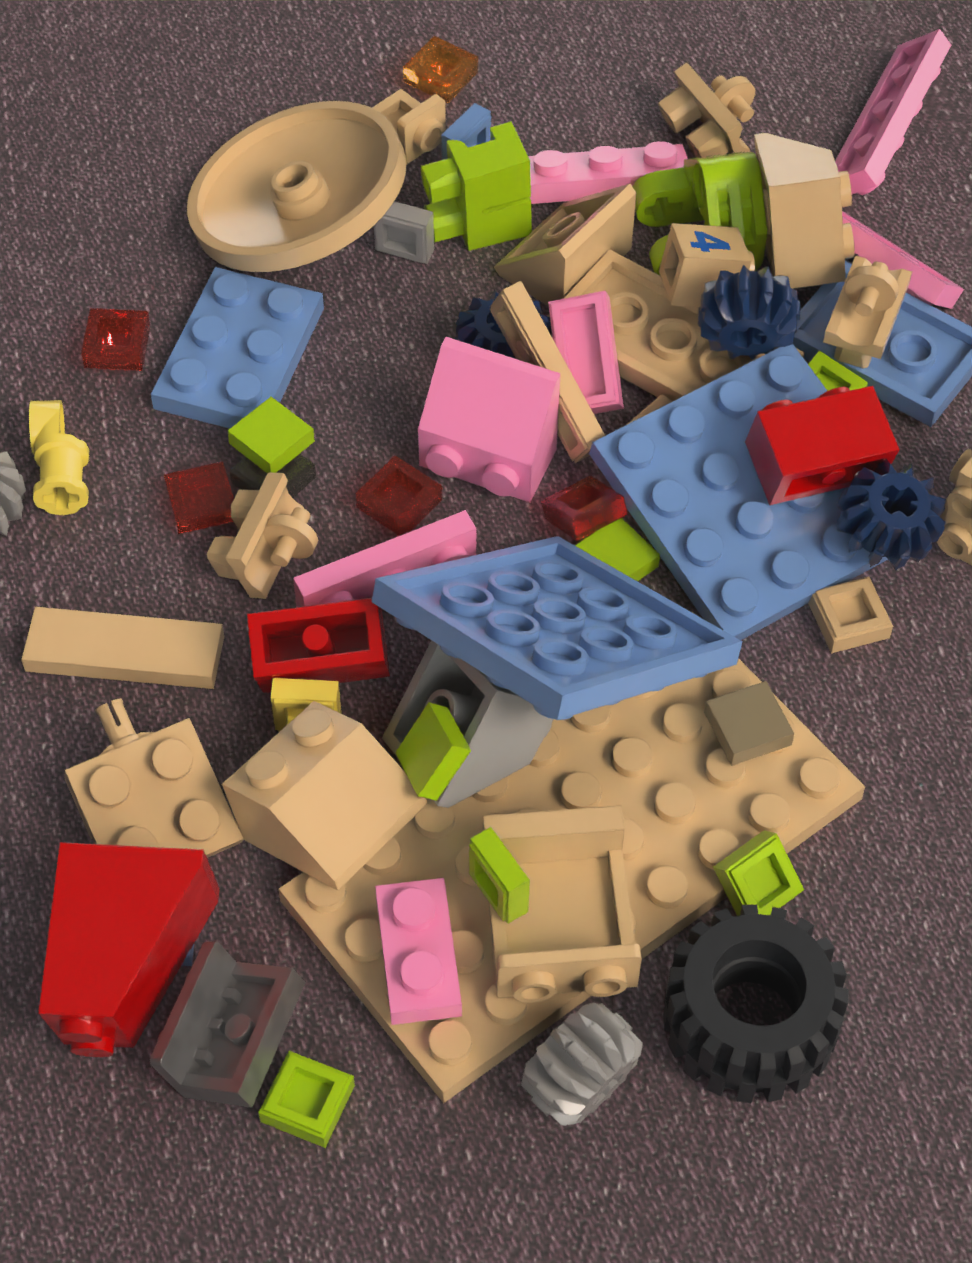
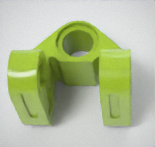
(711, 189)

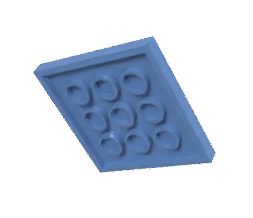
(706, 509)
(556, 625)

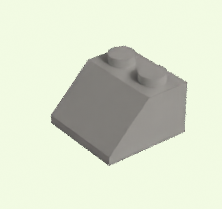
(494, 721)

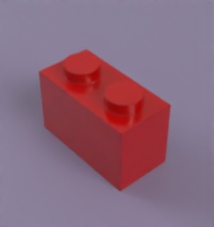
(819, 442)
(319, 643)

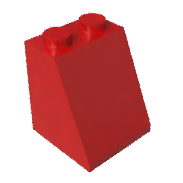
(119, 938)

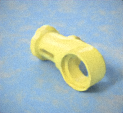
(59, 459)

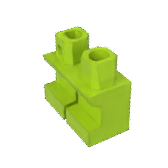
(481, 190)

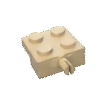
(152, 789)

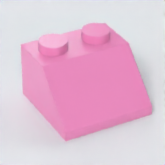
(489, 420)

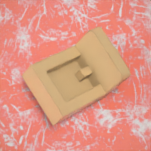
(416, 123)

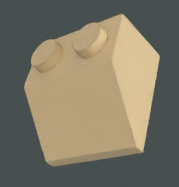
(804, 211)
(322, 796)

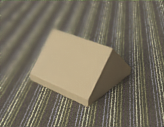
(571, 243)

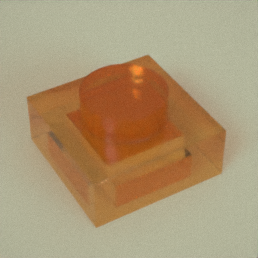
(440, 69)

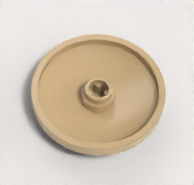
(296, 186)

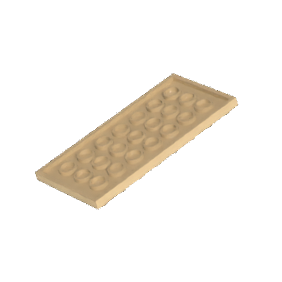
(679, 817)

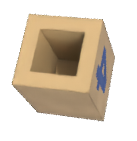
(697, 256)

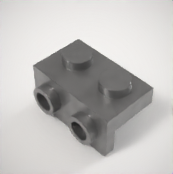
(225, 1027)

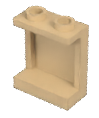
(578, 906)

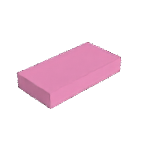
(587, 343)

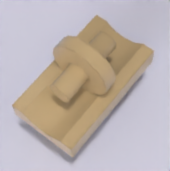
(716, 110)
(866, 311)
(269, 535)

